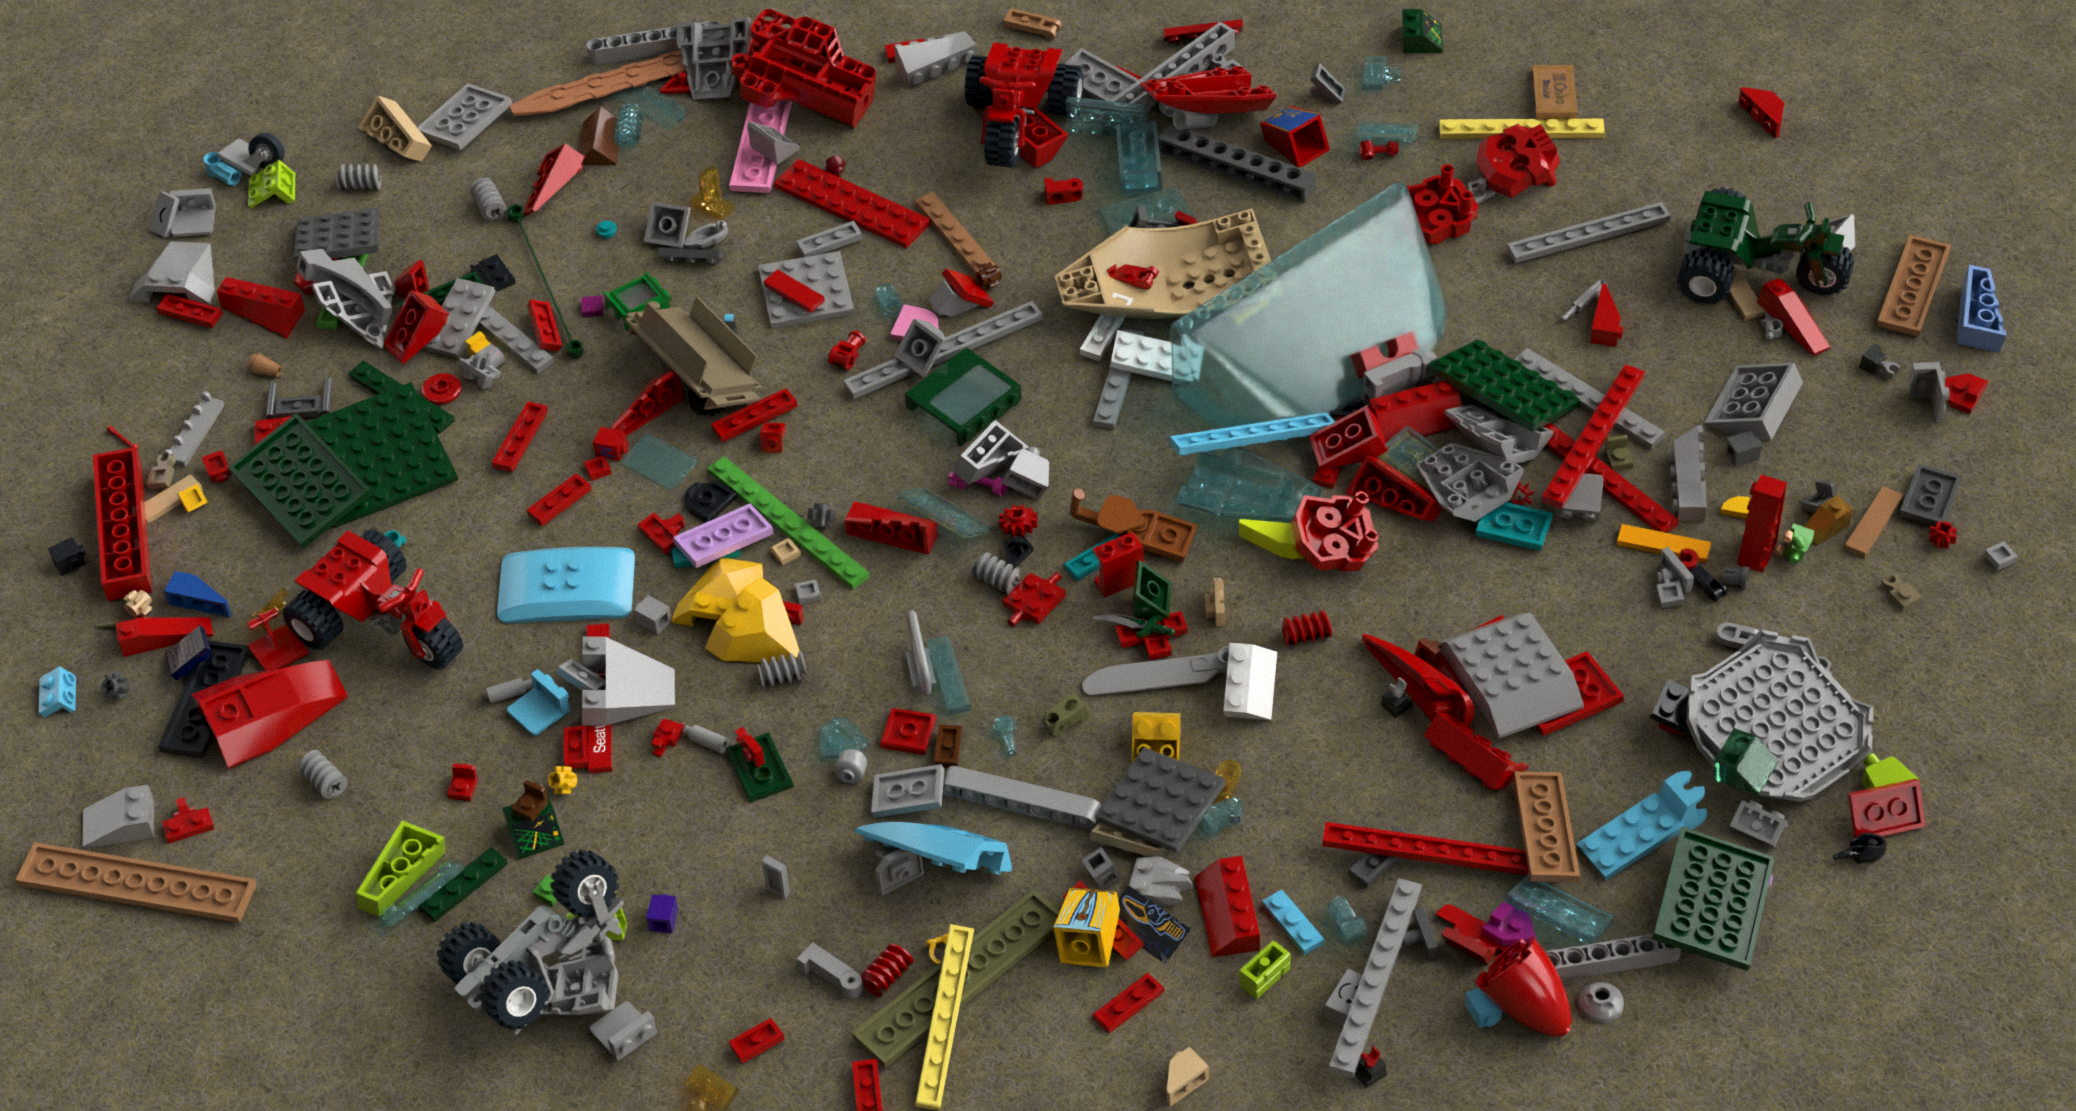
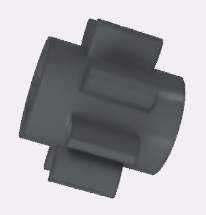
(821, 514)
(115, 686)

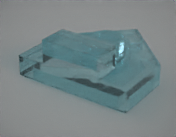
(840, 736)

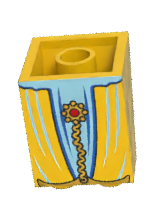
(1087, 927)

